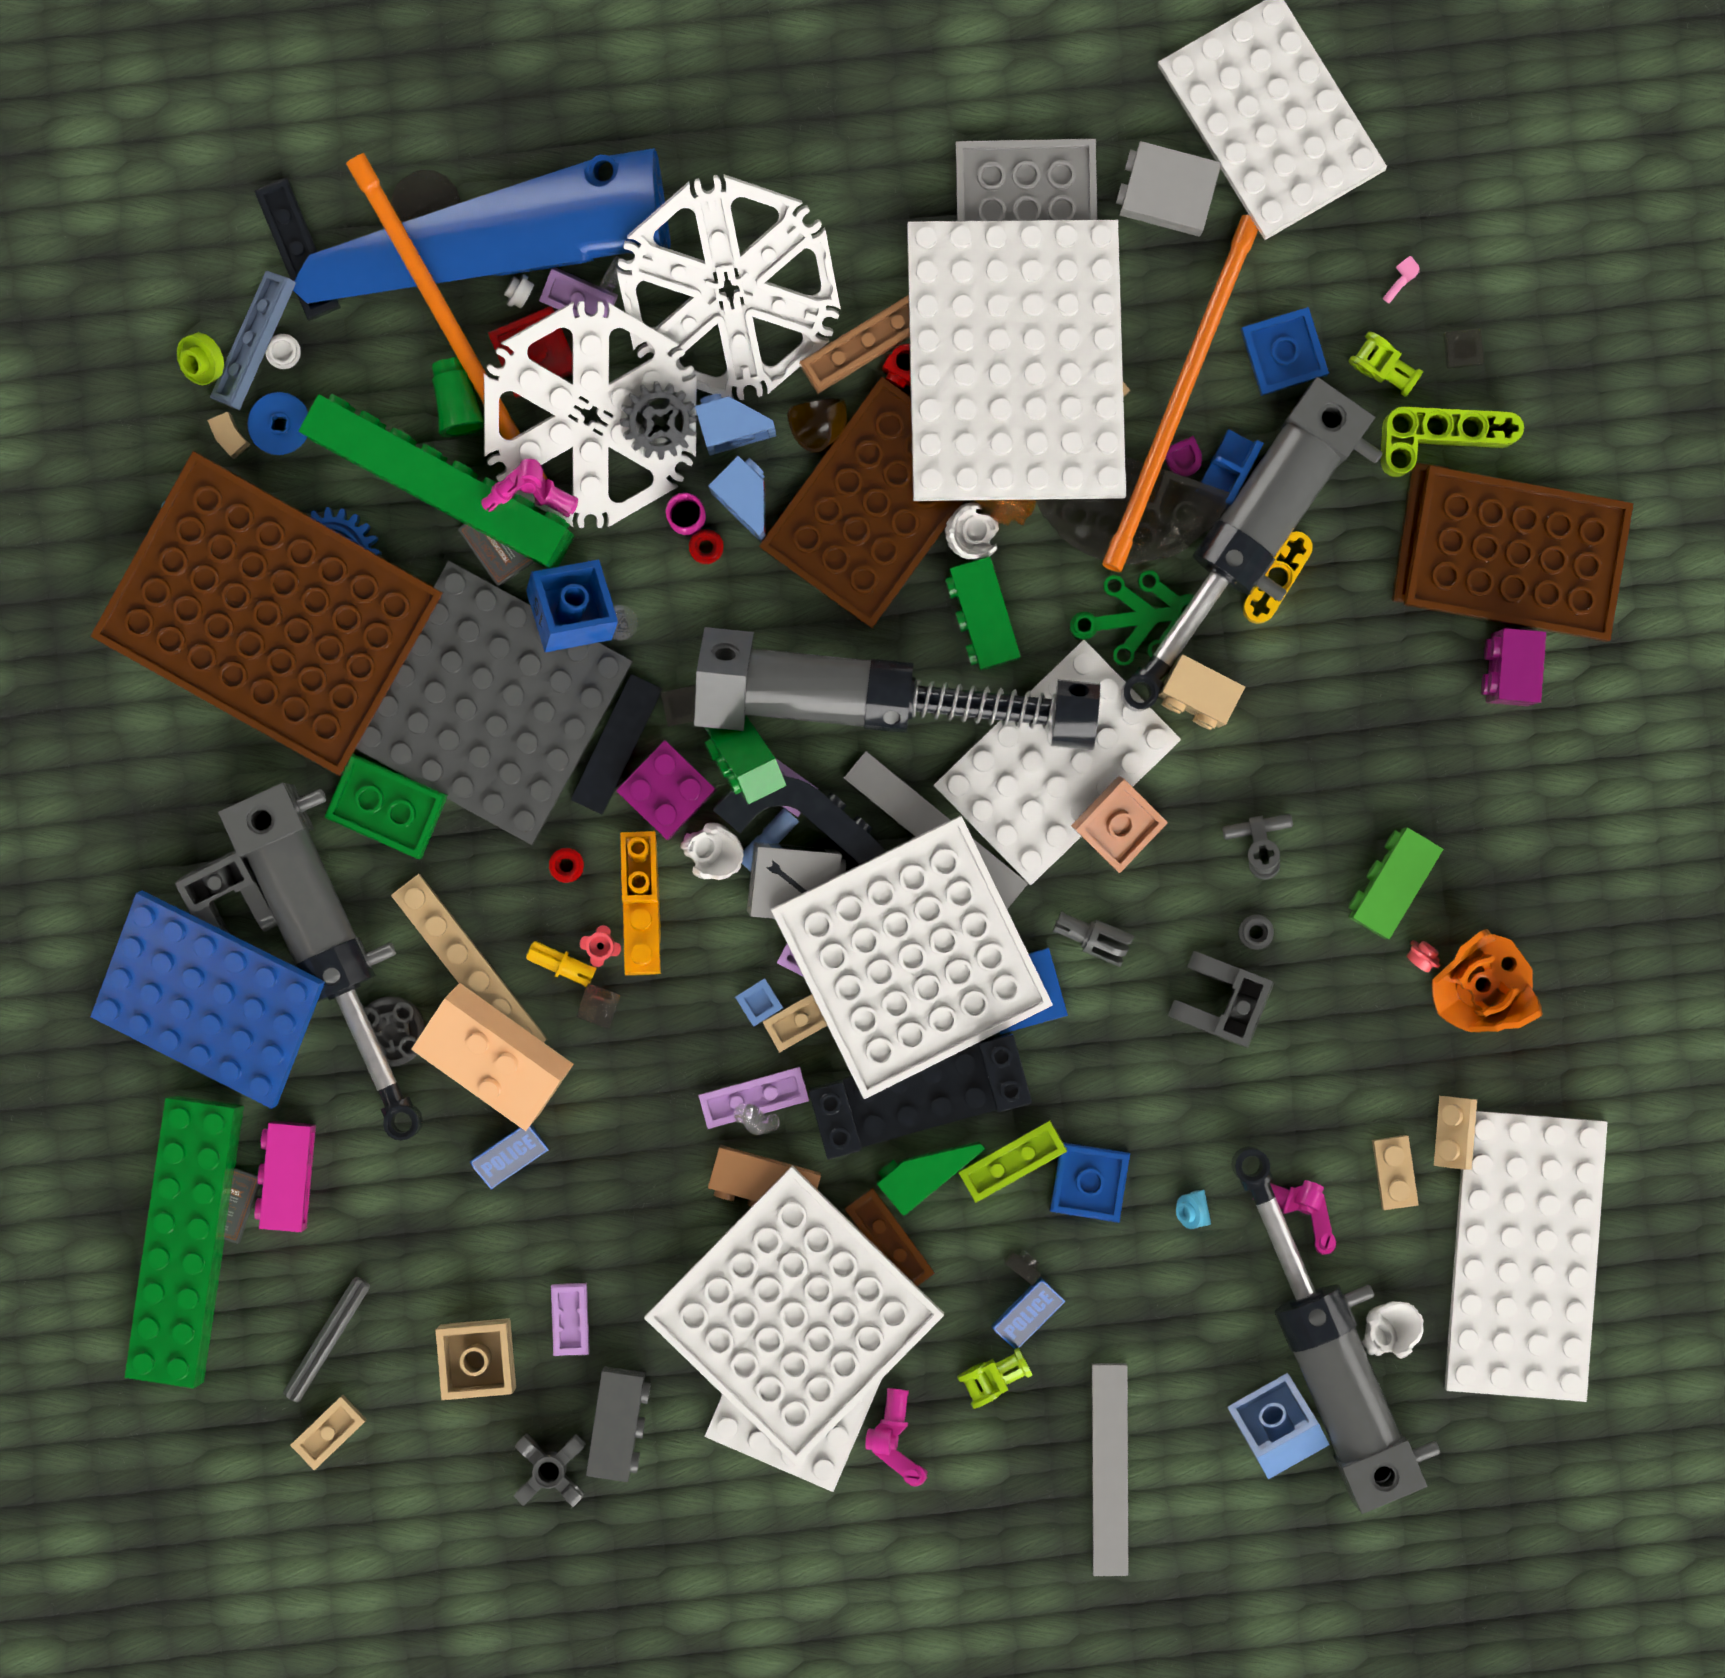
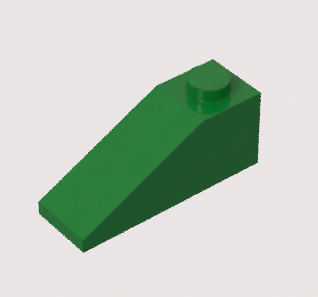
(920, 1175)

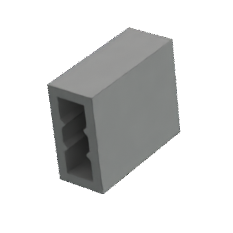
(1168, 188)

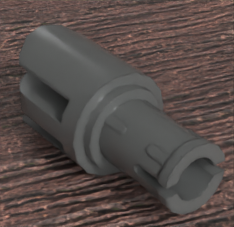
(1095, 938)

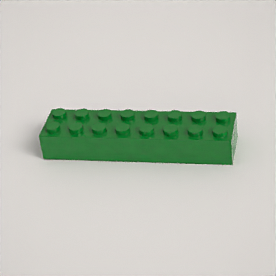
(430, 479)
(184, 1241)

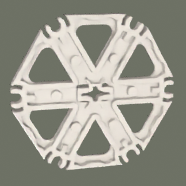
(754, 266)
(590, 381)

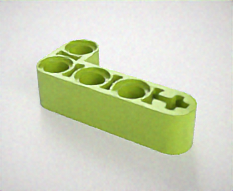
(1452, 432)

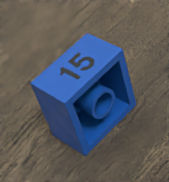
(571, 605)

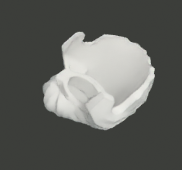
(971, 532)
(714, 852)
(1393, 1329)

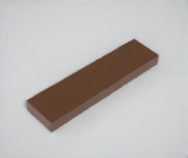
(1412, 508)

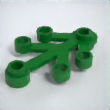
(1144, 617)

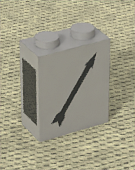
(786, 872)

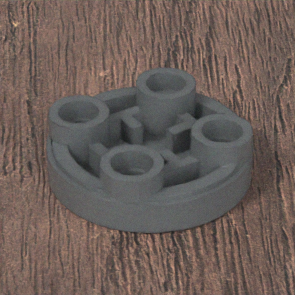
(396, 1026)

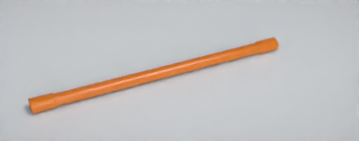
(370, 185)
(1123, 539)

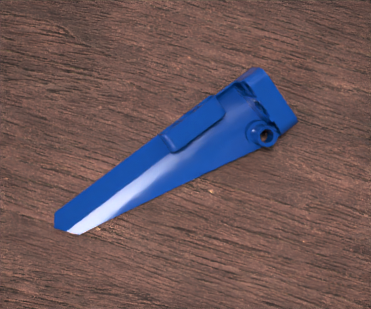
(514, 230)

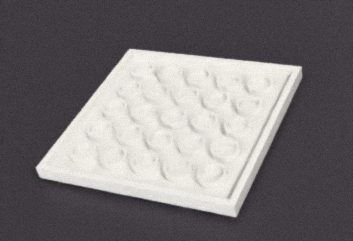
(911, 957)
(794, 1315)

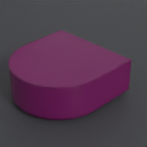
(1184, 457)

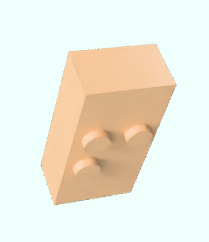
(492, 1056)

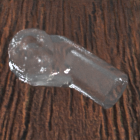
(755, 1120)

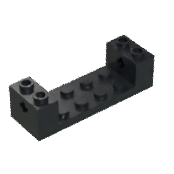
(959, 1087)

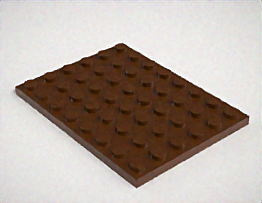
(266, 613)

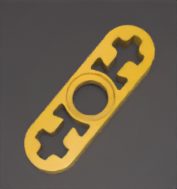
(1298, 560)

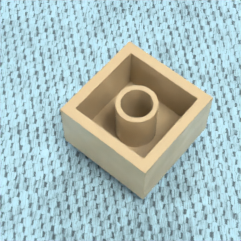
(1200, 692)
(475, 1359)

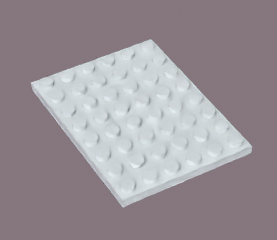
(1016, 360)

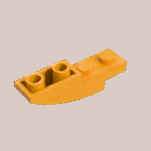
(640, 903)

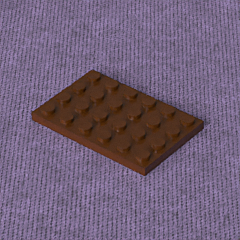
(855, 516)
(1518, 553)

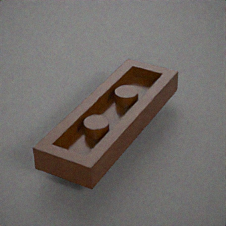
(888, 1236)

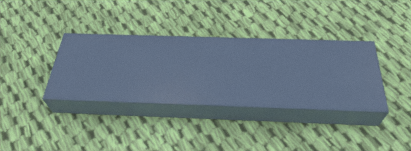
(253, 339)

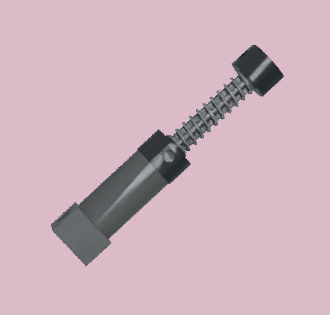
(866, 693)

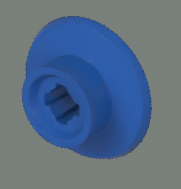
(262, 423)

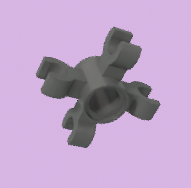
(569, 1490)

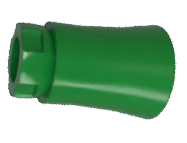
(455, 399)

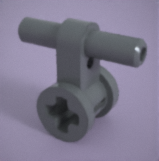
(1261, 845)

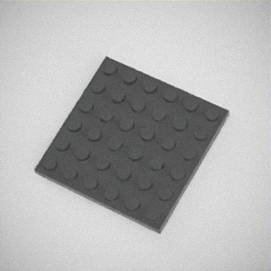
(489, 709)

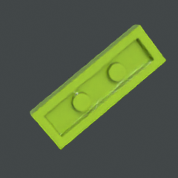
(1013, 1161)

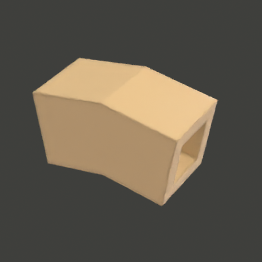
(227, 434)

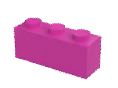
(285, 1176)

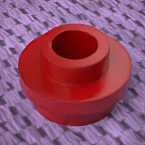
(706, 535)
(558, 873)

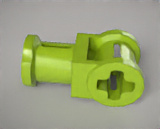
(1385, 364)
(994, 1377)

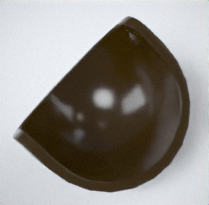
(817, 422)

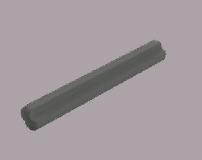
(326, 1339)

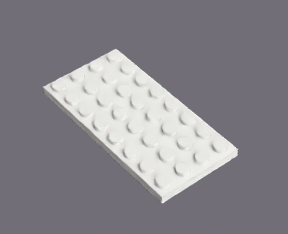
(1526, 1257)

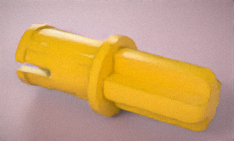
(560, 963)

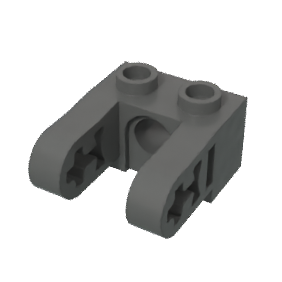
(215, 880)
(1244, 1007)

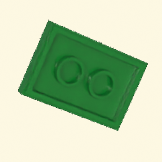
(386, 806)

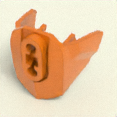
(1506, 996)

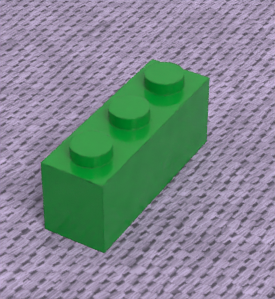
(982, 614)
(745, 761)

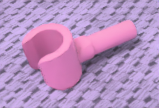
(1408, 270)

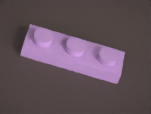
(766, 1092)

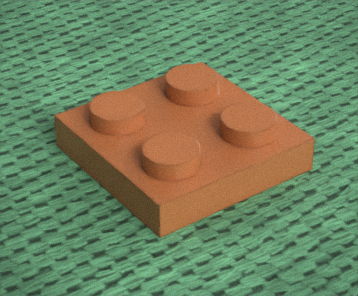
(1119, 824)

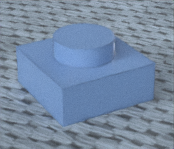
(759, 1002)

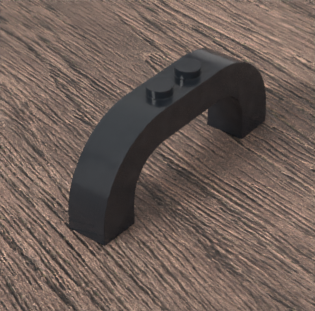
(820, 810)

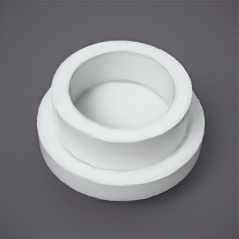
(518, 291)
(283, 351)

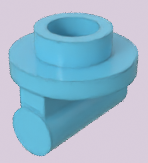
(1193, 1210)

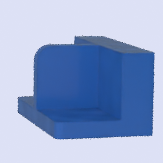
(1231, 464)

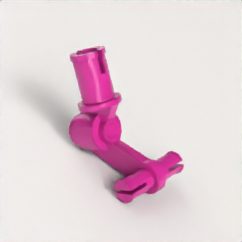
(529, 479)
(1311, 1201)
(885, 1438)

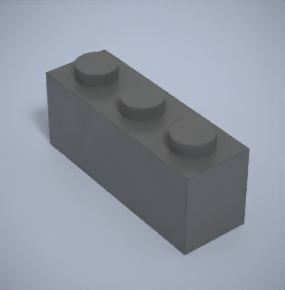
(617, 1424)

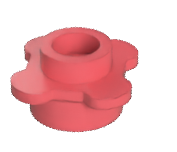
(590, 944)
(1423, 956)

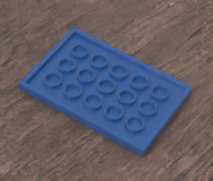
(207, 999)

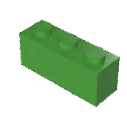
(1394, 882)

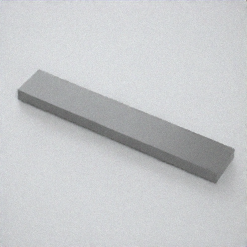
(920, 816)
(1110, 1469)

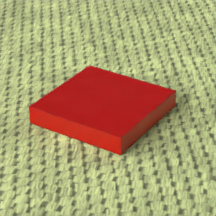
(549, 351)

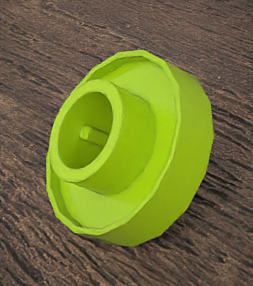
(200, 358)

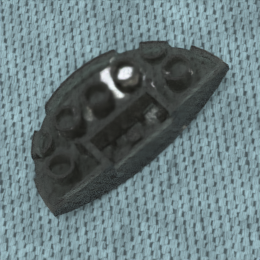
(1172, 519)

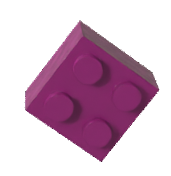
(1514, 667)
(666, 790)

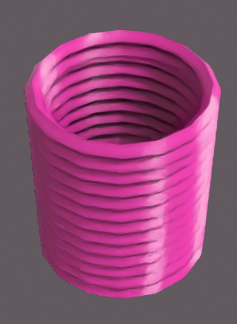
(678, 499)

